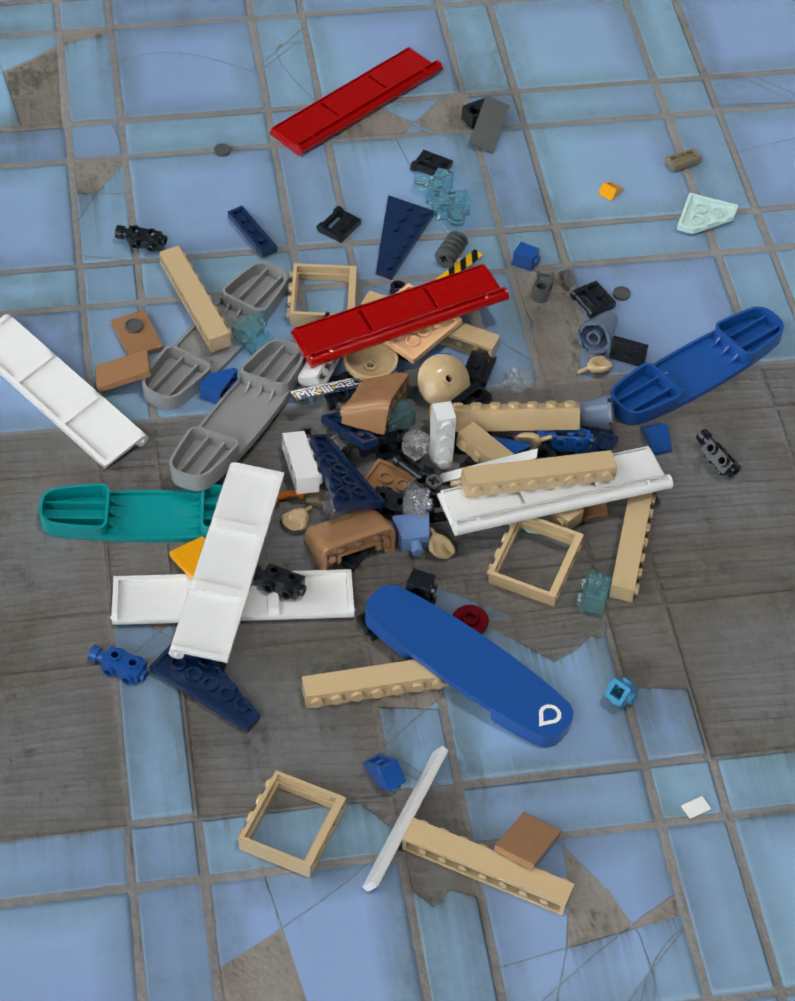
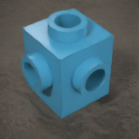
(616, 694)

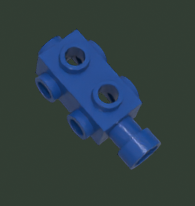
(570, 441)
(120, 663)

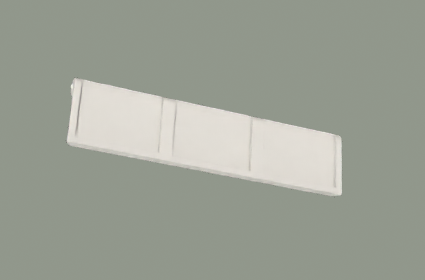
(64, 396)
(636, 475)
(227, 563)
(162, 598)

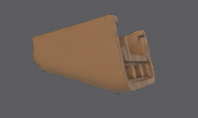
(374, 402)
(348, 535)

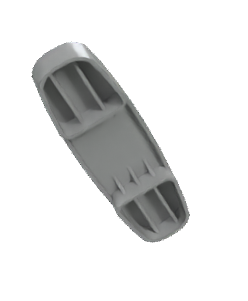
(183, 366)
(238, 416)

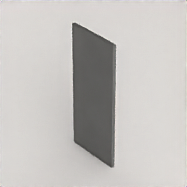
(489, 124)

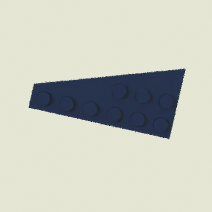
(401, 230)
(344, 482)
(207, 684)

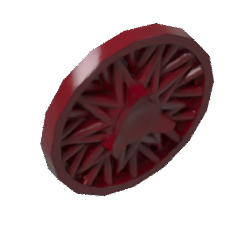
(473, 617)

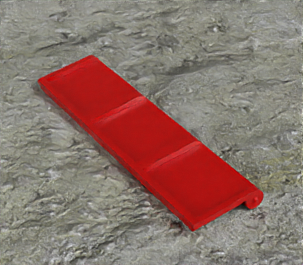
(354, 101)
(398, 315)

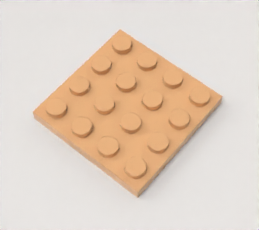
(419, 343)

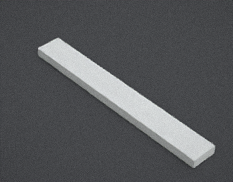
(404, 820)

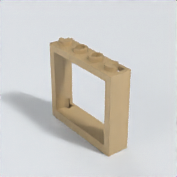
(320, 273)
(547, 529)
(305, 790)

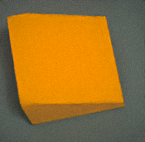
(610, 190)

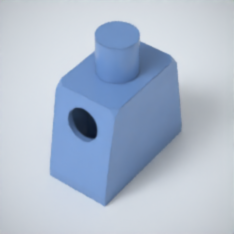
(412, 533)

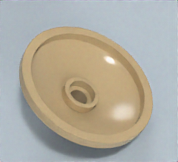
(371, 362)
(433, 382)

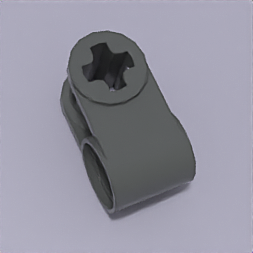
(542, 286)

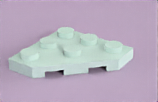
(705, 213)

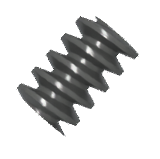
(451, 248)

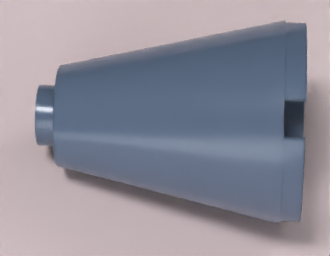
(598, 332)
(598, 413)

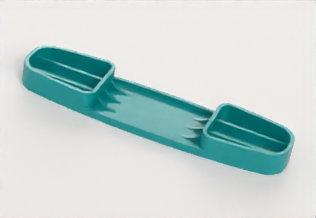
(127, 515)

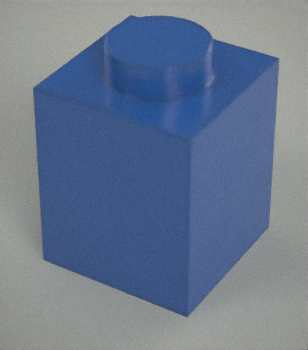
(526, 256)

